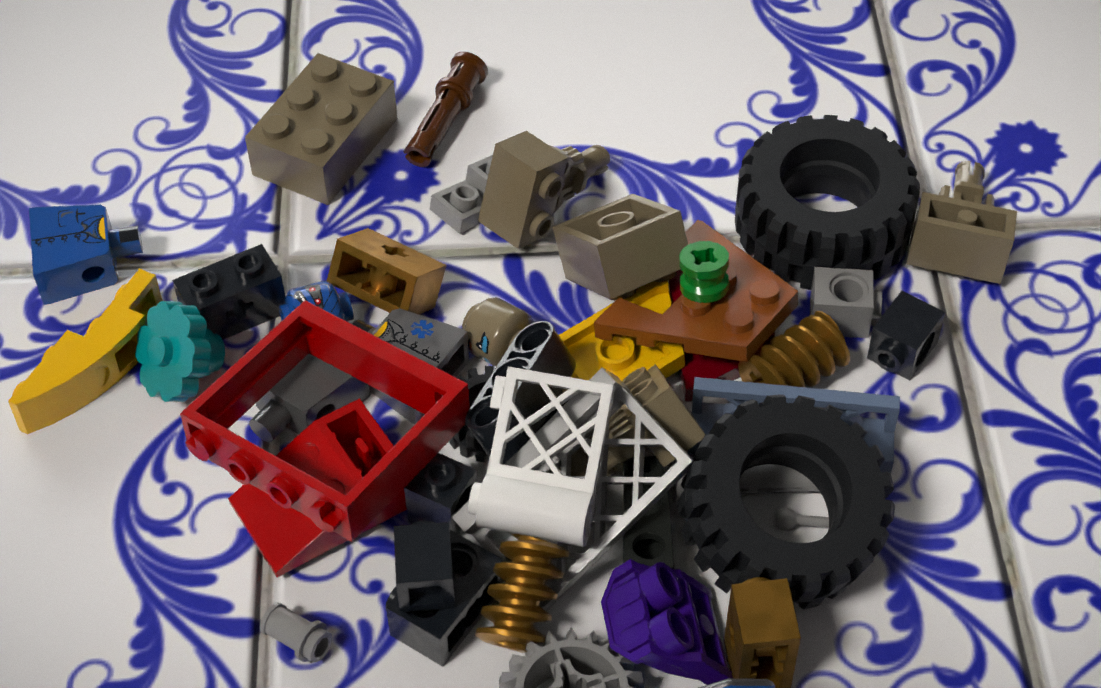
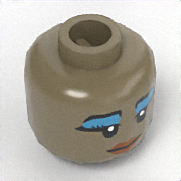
(493, 327)

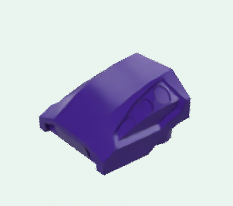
(664, 621)

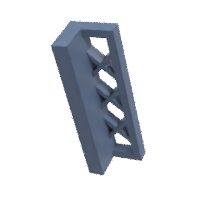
(851, 403)

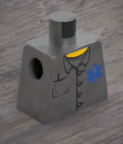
(425, 339)

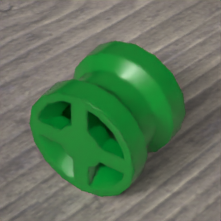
(704, 271)

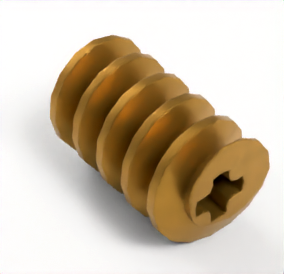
(799, 354)
(521, 593)

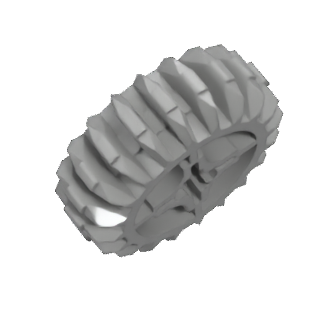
(572, 665)

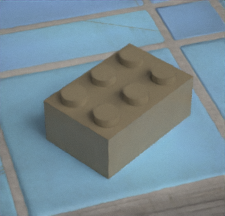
(322, 128)

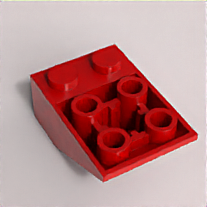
(333, 450)

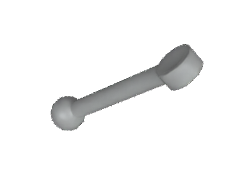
(787, 519)

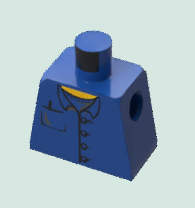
(77, 250)

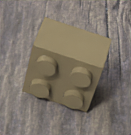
(621, 246)

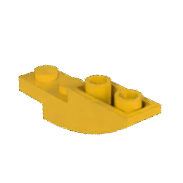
(87, 365)

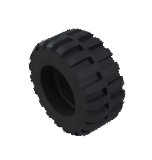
(832, 160)
(821, 450)

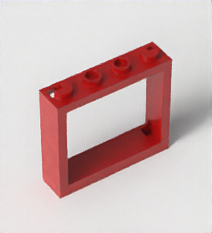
(358, 354)

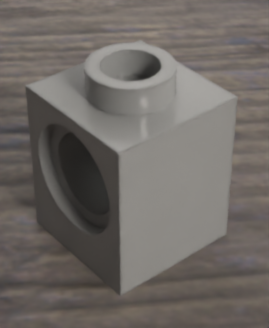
(846, 298)

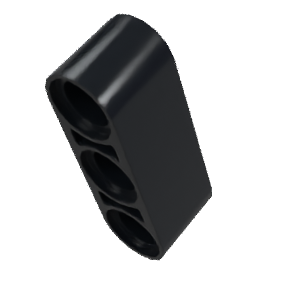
(534, 349)

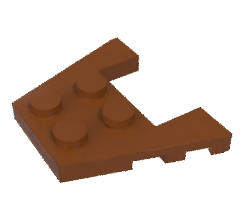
(721, 329)

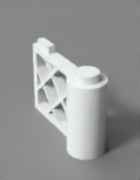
(533, 500)

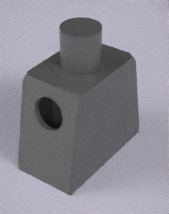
(304, 396)

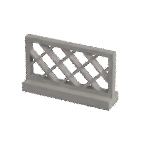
(581, 410)

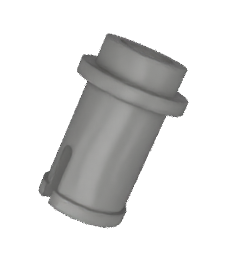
(306, 638)

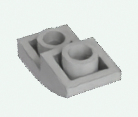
(462, 202)

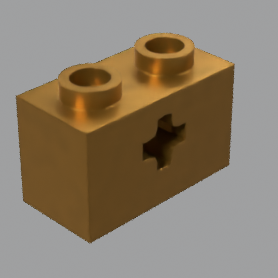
(385, 272)
(762, 631)

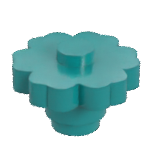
(176, 351)

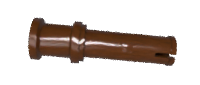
(452, 95)

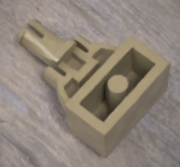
(531, 183)
(961, 232)
(664, 404)

